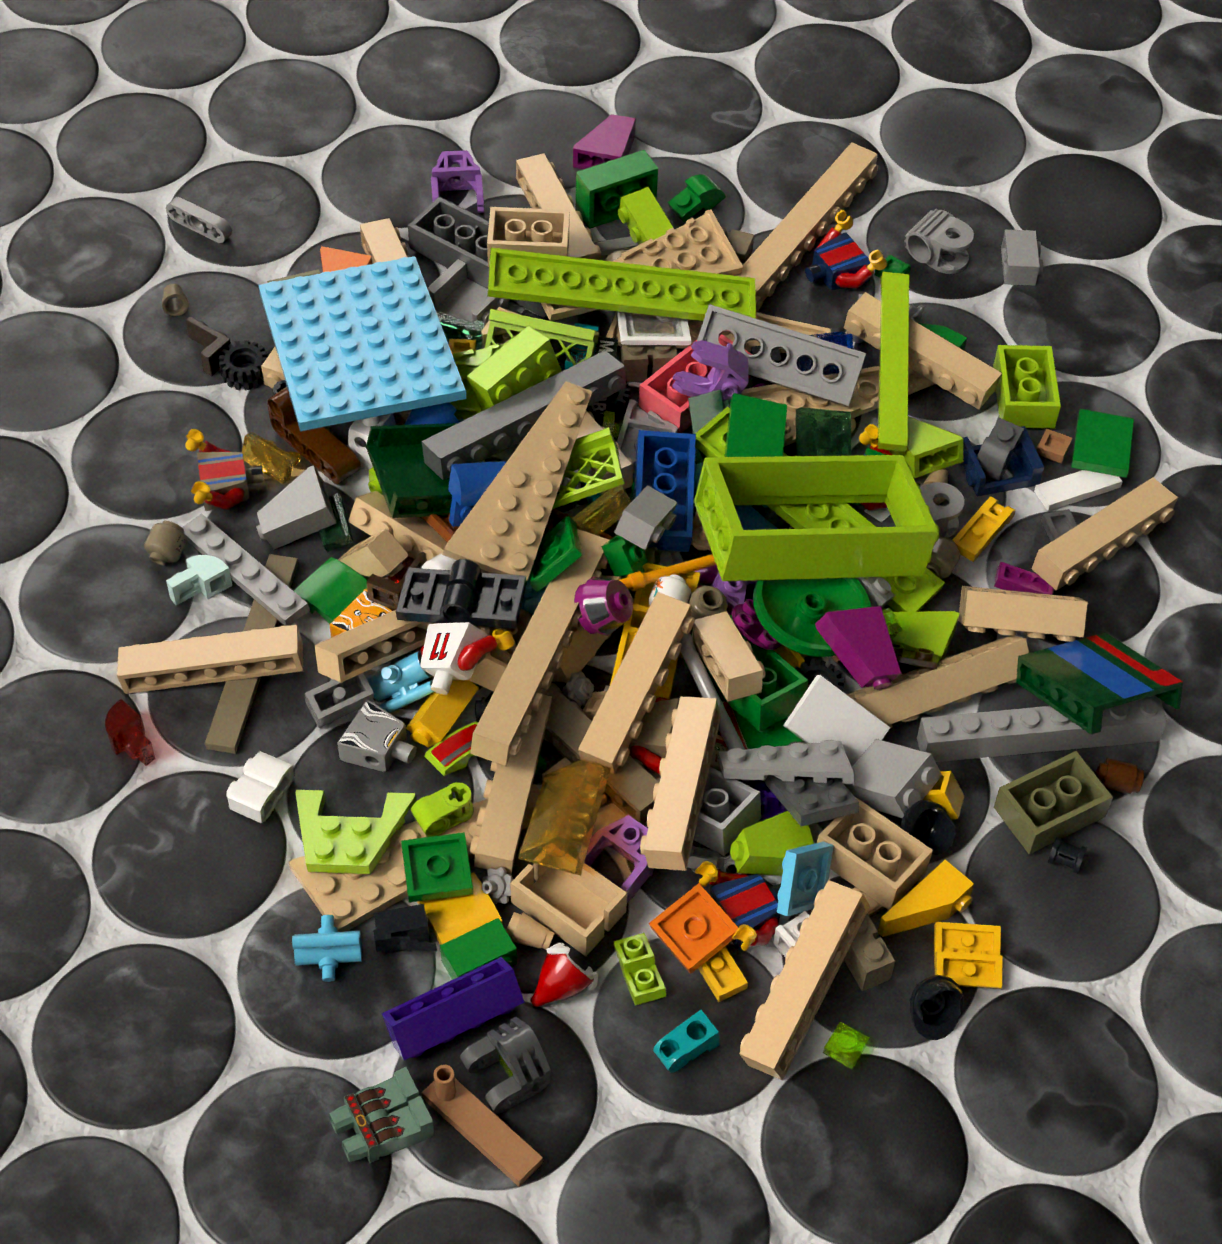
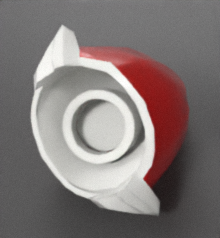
(561, 977)

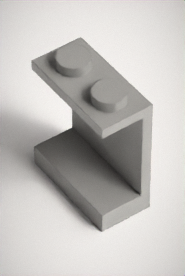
(461, 297)

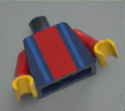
(840, 259)
(746, 902)

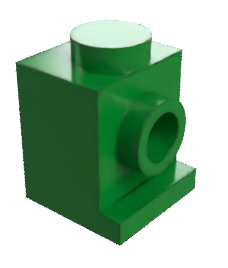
(624, 556)

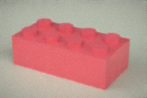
(661, 398)

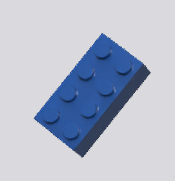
(668, 466)

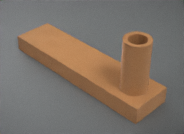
(481, 1126)

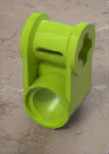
(442, 811)

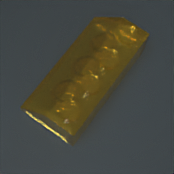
(565, 816)

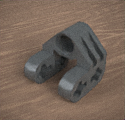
(523, 1057)

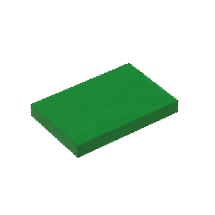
(755, 427)
(1102, 443)
(555, 553)

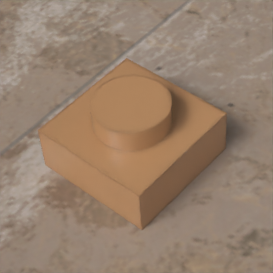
(1054, 445)

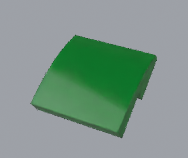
(331, 589)

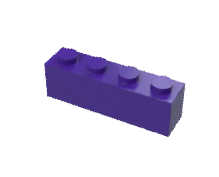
(453, 1008)

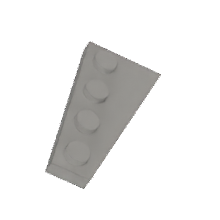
(786, 762)

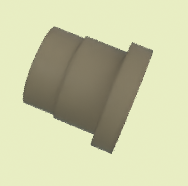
(171, 305)

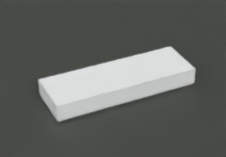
(1075, 488)

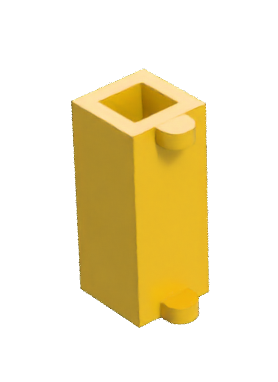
(440, 713)

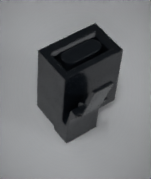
(402, 930)

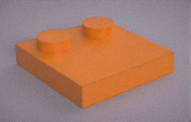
(694, 928)

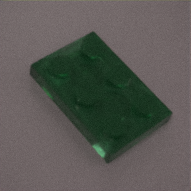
(823, 432)

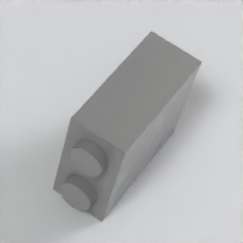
(893, 777)

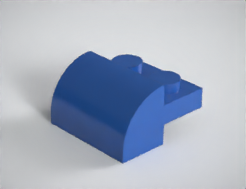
(467, 486)

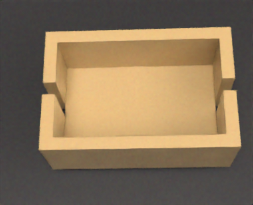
(569, 903)

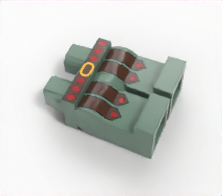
(383, 1118)

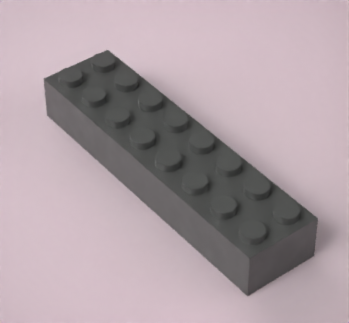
(452, 233)

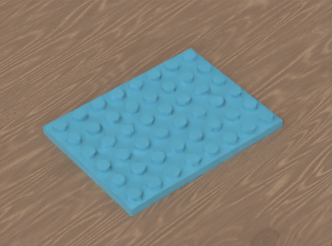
(360, 343)

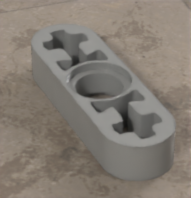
(199, 219)

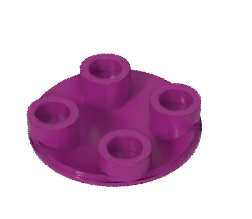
(750, 626)

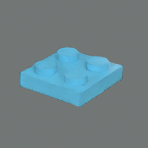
(803, 876)

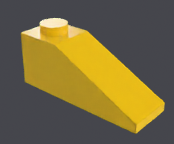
(930, 901)

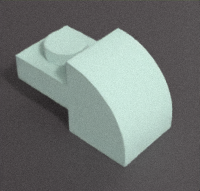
(203, 575)

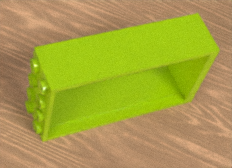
(814, 551)

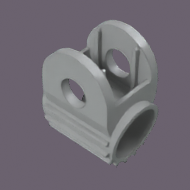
(929, 241)
(944, 516)

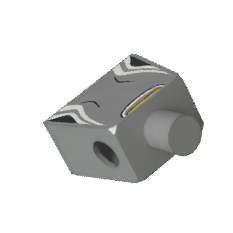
(375, 739)

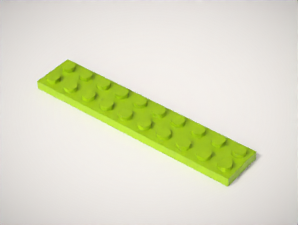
(616, 285)
(910, 591)

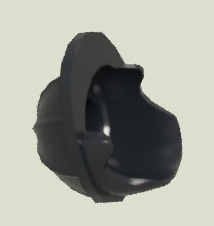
(930, 825)
(936, 1006)

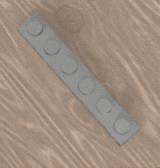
(246, 571)

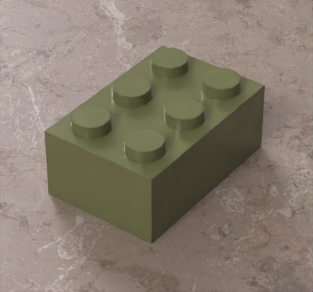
(1052, 802)

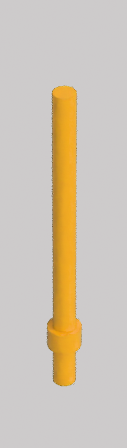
(638, 579)

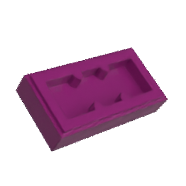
(1018, 579)

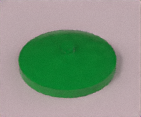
(794, 606)

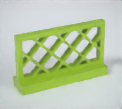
(549, 329)
(588, 454)

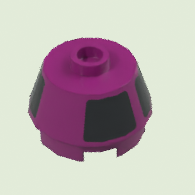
(603, 605)

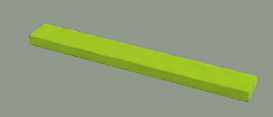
(893, 362)

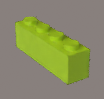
(643, 216)

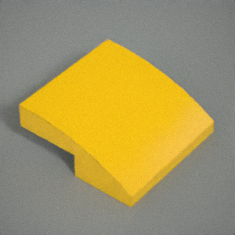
(460, 914)
(968, 954)

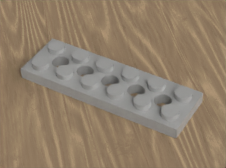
(796, 345)

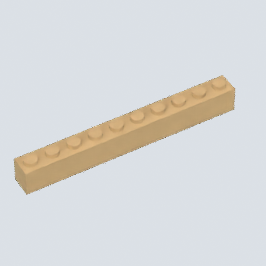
(809, 220)
(535, 657)

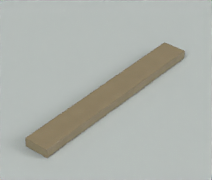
(239, 694)

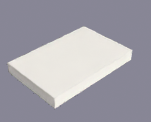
(832, 715)

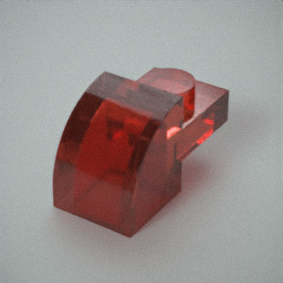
(127, 733)

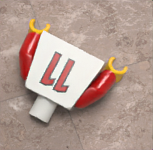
(455, 649)

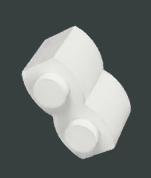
(260, 786)

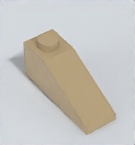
(376, 555)

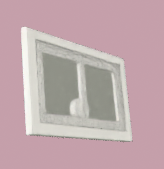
(652, 330)

